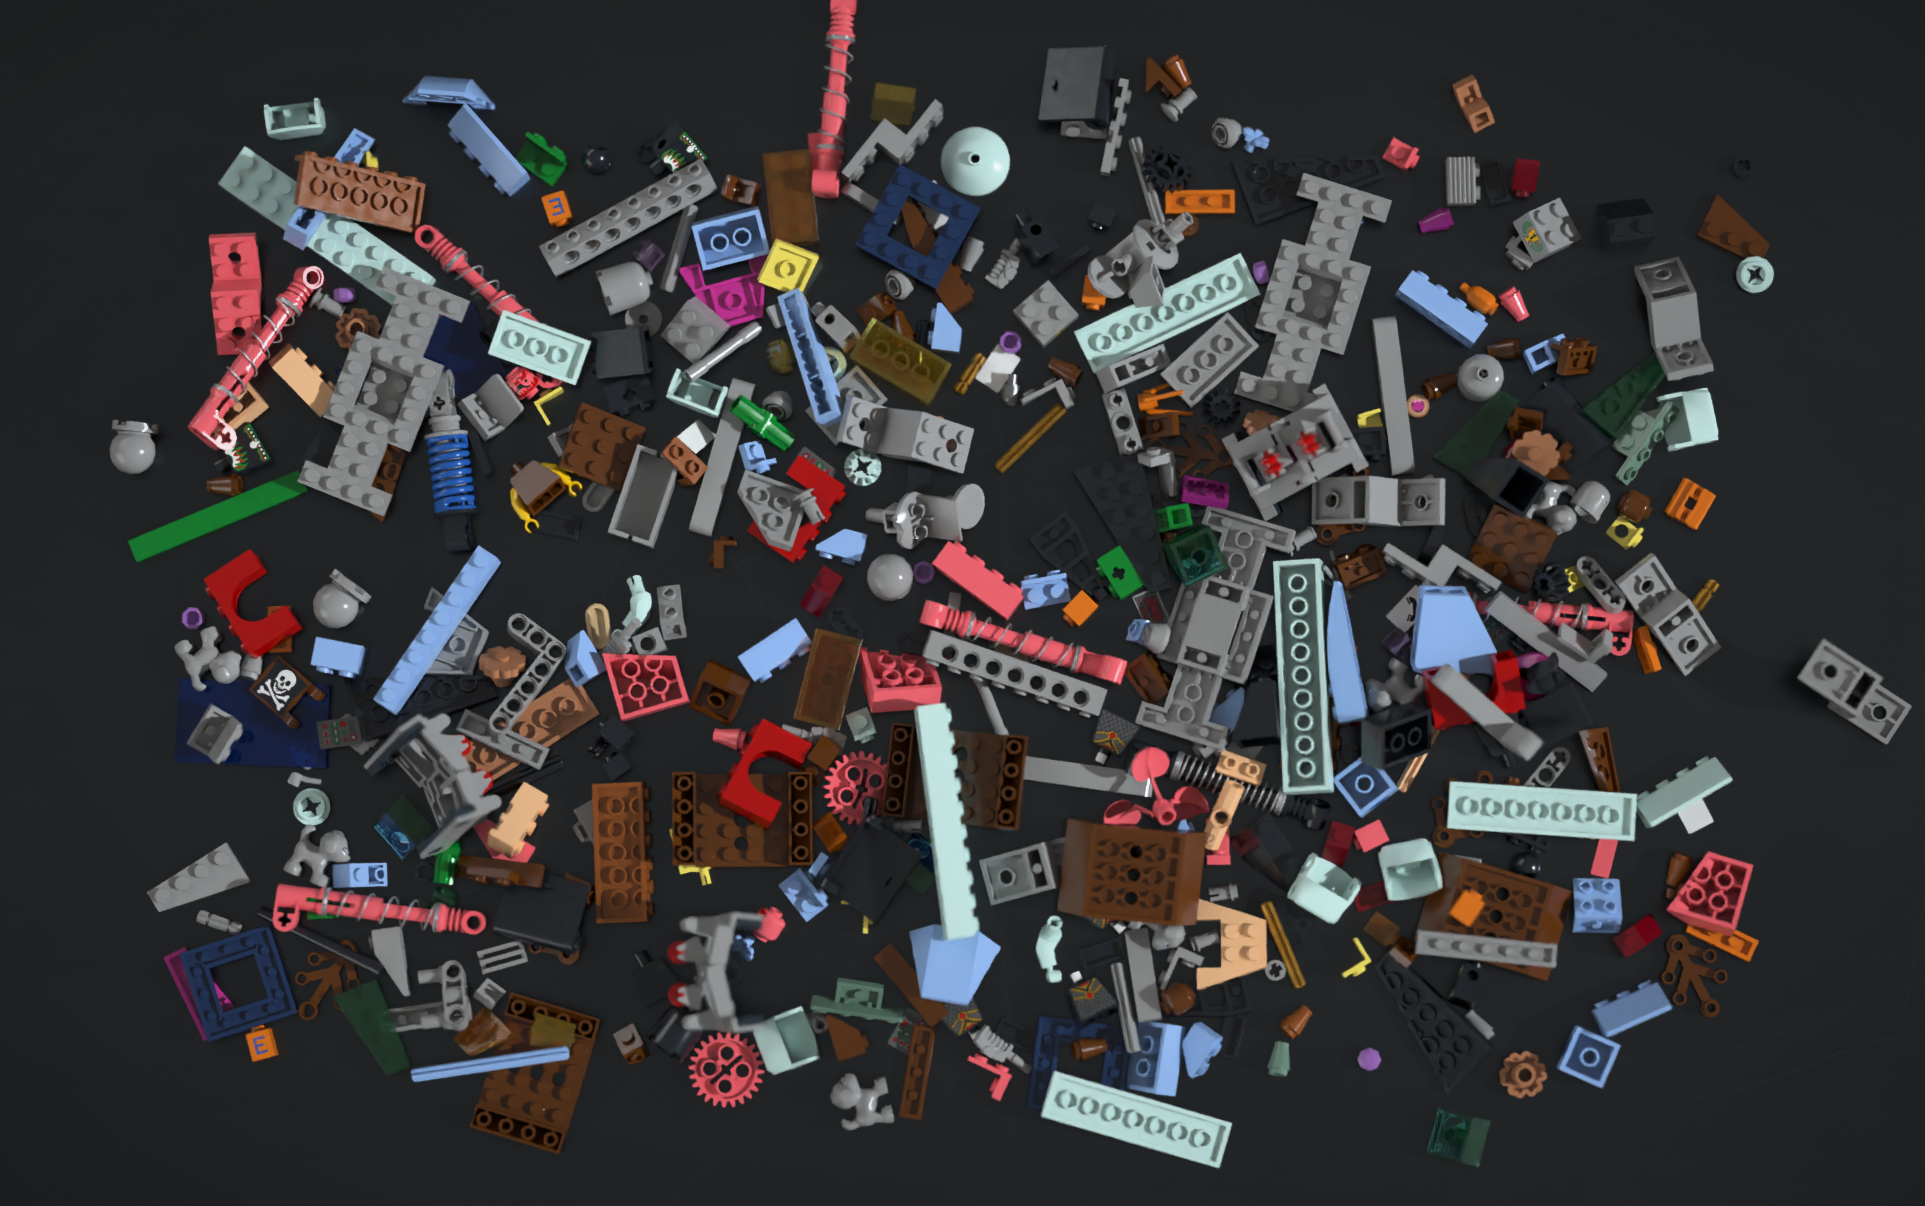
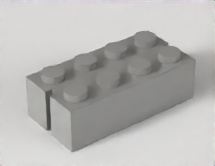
(644, 497)

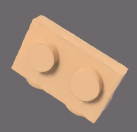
(1240, 767)

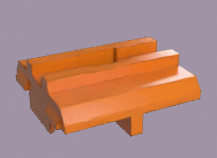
(1684, 491)

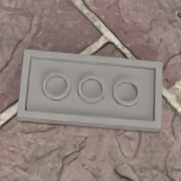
(1209, 360)

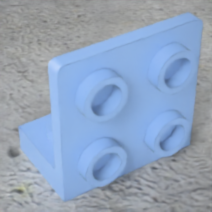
(1596, 905)

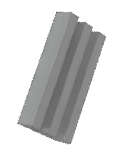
(483, 962)

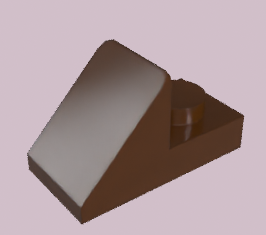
(1155, 76)
(1159, 426)
(1558, 472)
(821, 759)

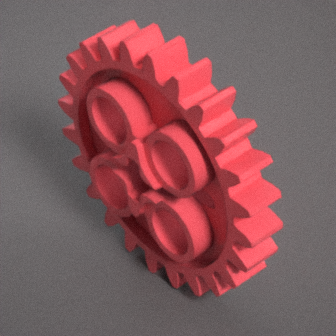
(839, 781)
(740, 1085)

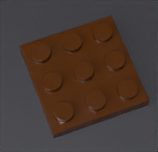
(600, 447)
(1511, 547)

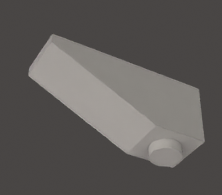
(1133, 368)
(390, 950)

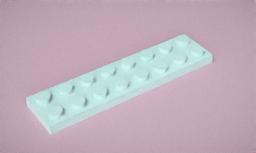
(1183, 307)
(1541, 811)
(1136, 1119)

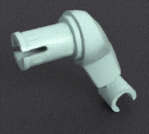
(639, 603)
(1048, 939)

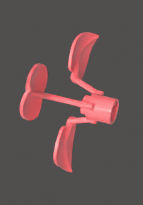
(1186, 803)

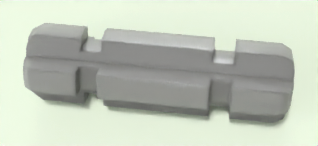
(219, 922)

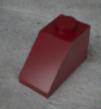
(1524, 177)
(821, 591)
(1337, 843)
(1637, 936)

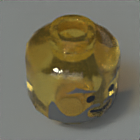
(781, 356)

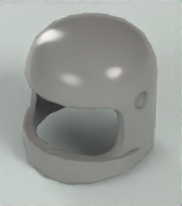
(1592, 498)

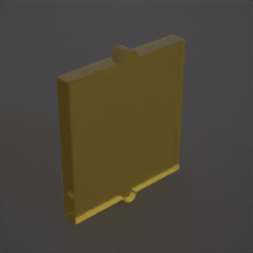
(893, 104)
(552, 1032)

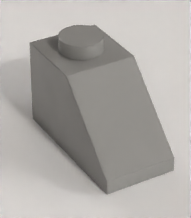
(1147, 285)

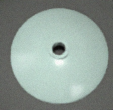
(978, 177)

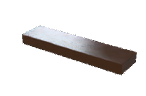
(906, 980)
(917, 1072)

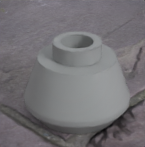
(1226, 132)
(899, 284)
(779, 404)
(1156, 637)

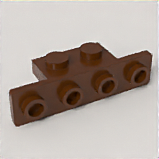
(499, 871)

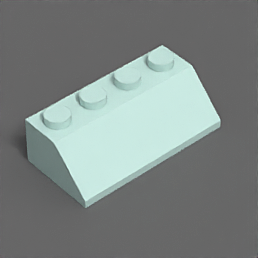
(1682, 791)

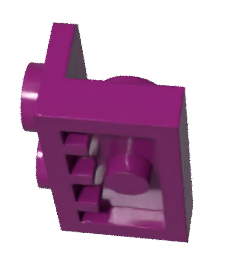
(1204, 492)

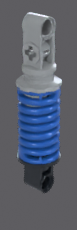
(448, 467)

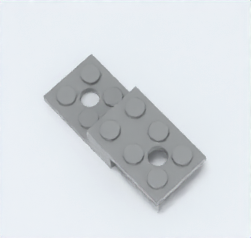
(893, 142)
(1440, 568)
(1668, 614)
(1032, 871)

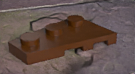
(1731, 232)
(389, 472)
(1601, 758)

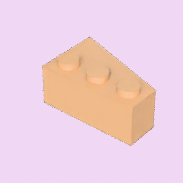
(303, 378)
(248, 408)
(518, 820)

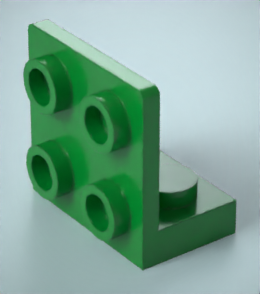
(541, 159)

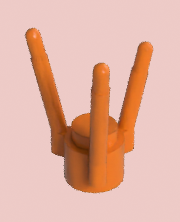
(1148, 400)

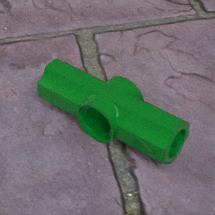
(761, 423)
(446, 864)

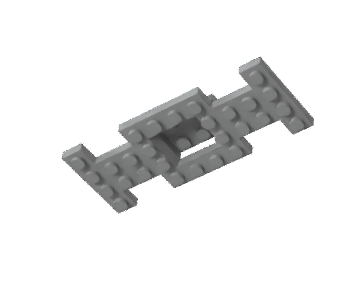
(1305, 292)
(392, 395)
(1205, 625)

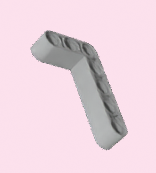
(530, 677)
(1485, 713)

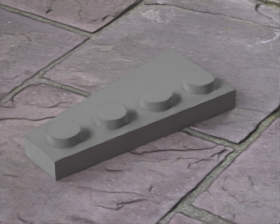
(1118, 119)

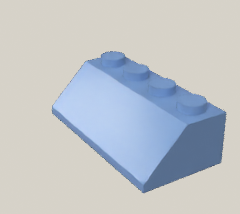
(488, 150)
(1441, 309)

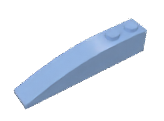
(307, 221)
(811, 359)
(1343, 663)

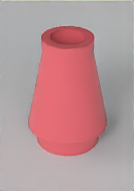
(1513, 303)
(731, 737)

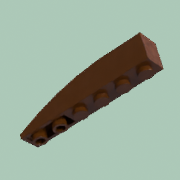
(951, 290)

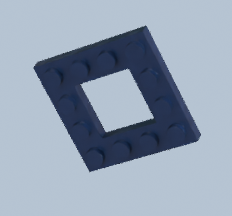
(907, 184)
(201, 959)
(1056, 1030)

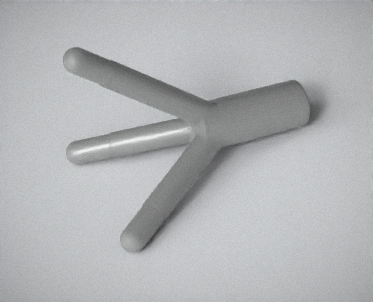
(1348, 595)

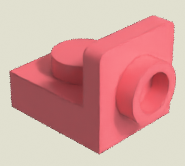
(1401, 155)

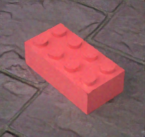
(977, 580)

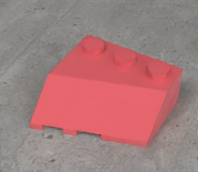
(898, 681)
(645, 683)
(1713, 894)

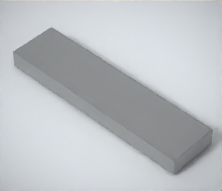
(511, 744)
(1143, 975)
(410, 1017)

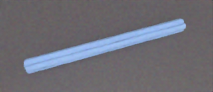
(490, 1063)

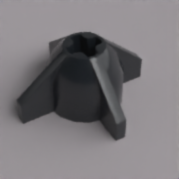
(1543, 676)

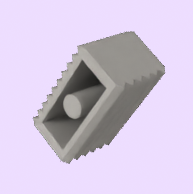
(1461, 181)

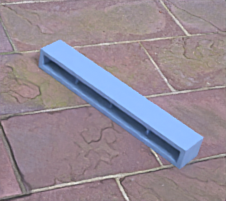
(437, 630)

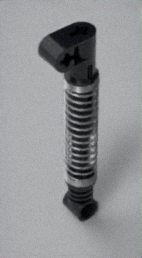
(1191, 770)

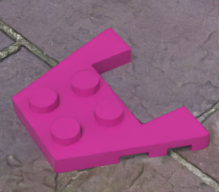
(734, 299)

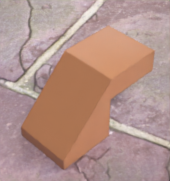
(1472, 103)

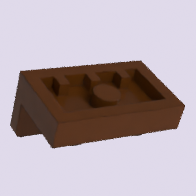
(1575, 356)
(1359, 566)
(1149, 677)

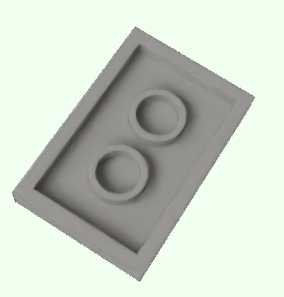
(854, 384)

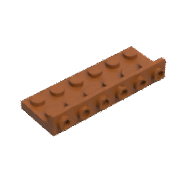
(358, 192)
(622, 852)

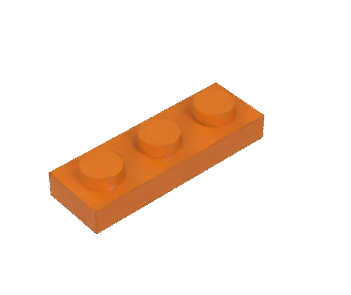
(1200, 202)
(1738, 945)

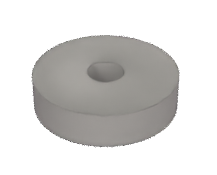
(647, 309)

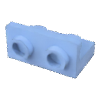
(1045, 590)
(804, 894)

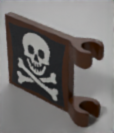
(282, 688)

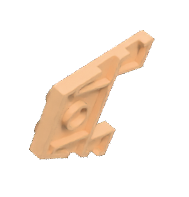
(1241, 944)

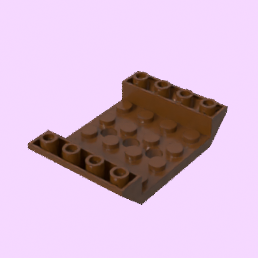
(991, 781)
(707, 832)
(1098, 864)
(1530, 913)
(527, 1107)

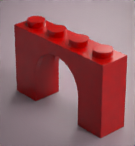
(827, 493)
(226, 587)
(1504, 693)
(767, 741)

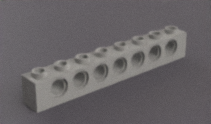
(628, 217)
(1093, 694)

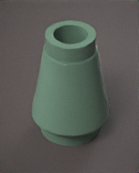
(1279, 1060)

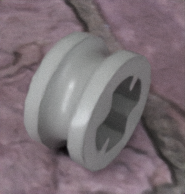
(1281, 973)

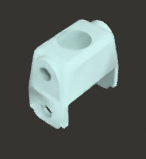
(294, 120)
(698, 395)
(1694, 422)
(1409, 869)
(1323, 888)
(787, 1041)

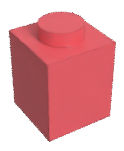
(1369, 836)

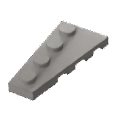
(203, 878)

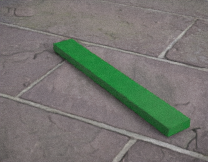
(217, 516)

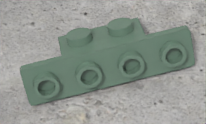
(1640, 439)
(858, 999)

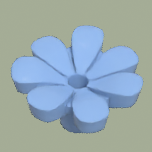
(1254, 139)
(743, 946)

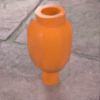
(1479, 299)

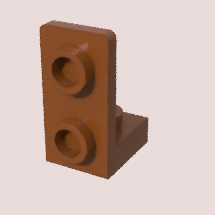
(684, 461)

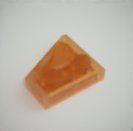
(483, 1033)

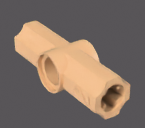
(1226, 803)

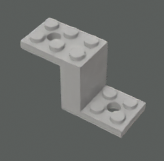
(1673, 318)
(905, 434)
(1378, 501)
(1854, 692)

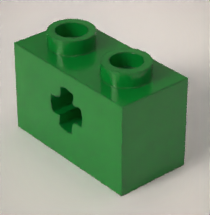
(1117, 559)

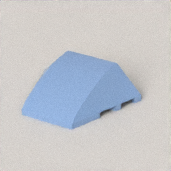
(449, 91)
(950, 968)

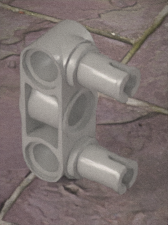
(1118, 406)
(454, 997)

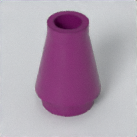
(1438, 220)

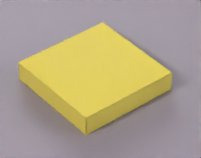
(787, 267)

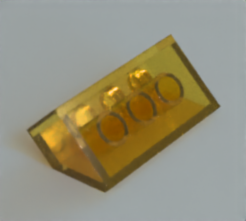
(900, 362)

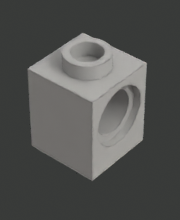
(656, 636)

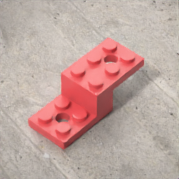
(235, 290)

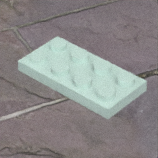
(539, 347)

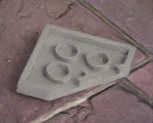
(772, 508)

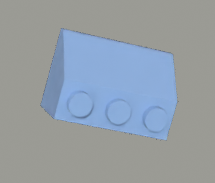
(730, 238)
(776, 651)
(1630, 1008)
(1158, 1061)

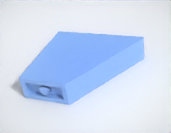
(1449, 632)

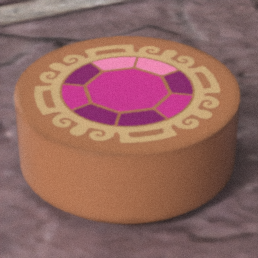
(1417, 406)

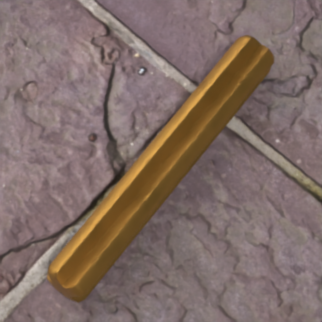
(1030, 438)
(1283, 944)

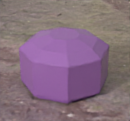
(1261, 272)
(345, 295)
(1010, 342)
(923, 572)
(193, 618)
(1369, 1059)

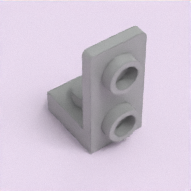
(671, 612)
(1188, 958)

